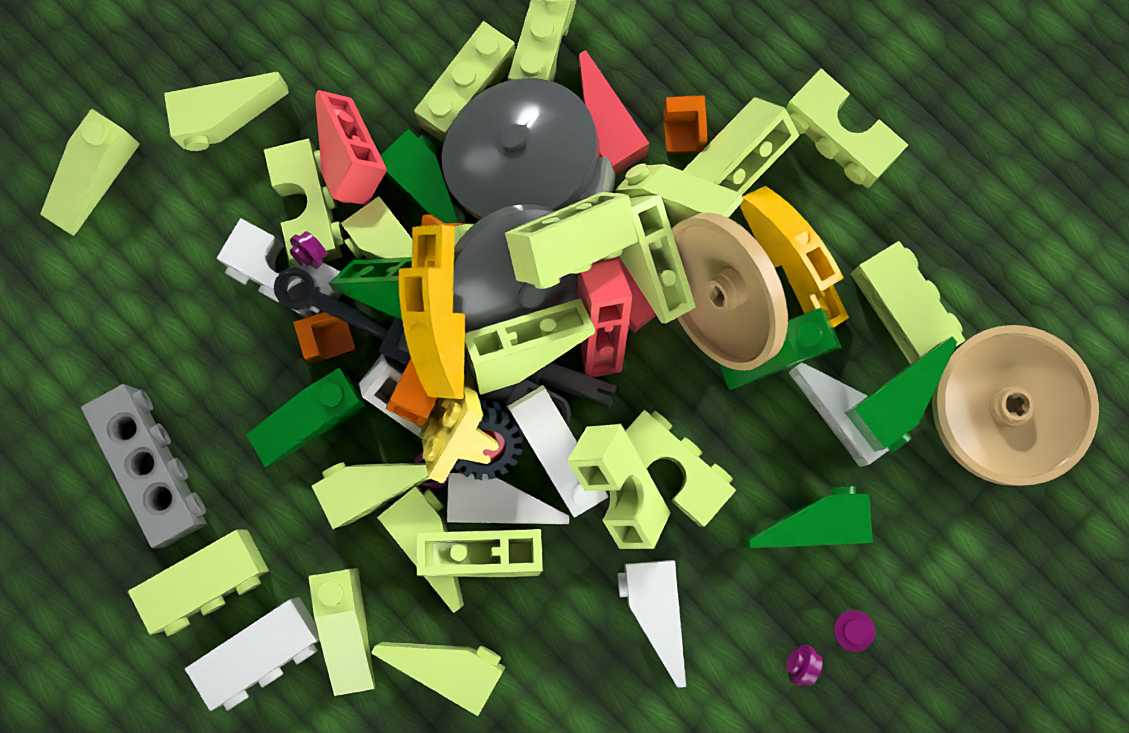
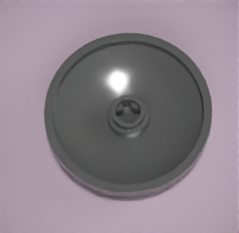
(520, 147)
(485, 275)

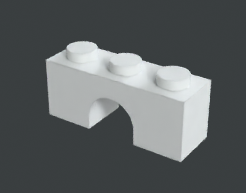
(253, 256)

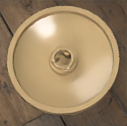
(735, 292)
(1016, 406)

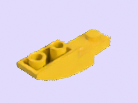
(798, 249)
(426, 302)

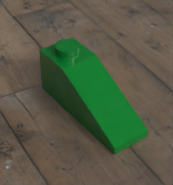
(417, 174)
(373, 283)
(805, 339)
(900, 402)
(306, 417)
(824, 521)

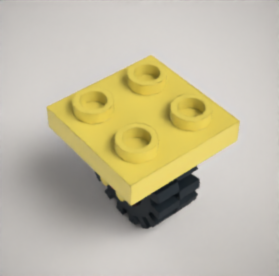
(469, 437)

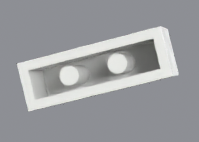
(255, 655)

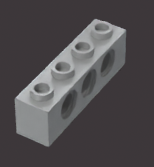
(108, 419)

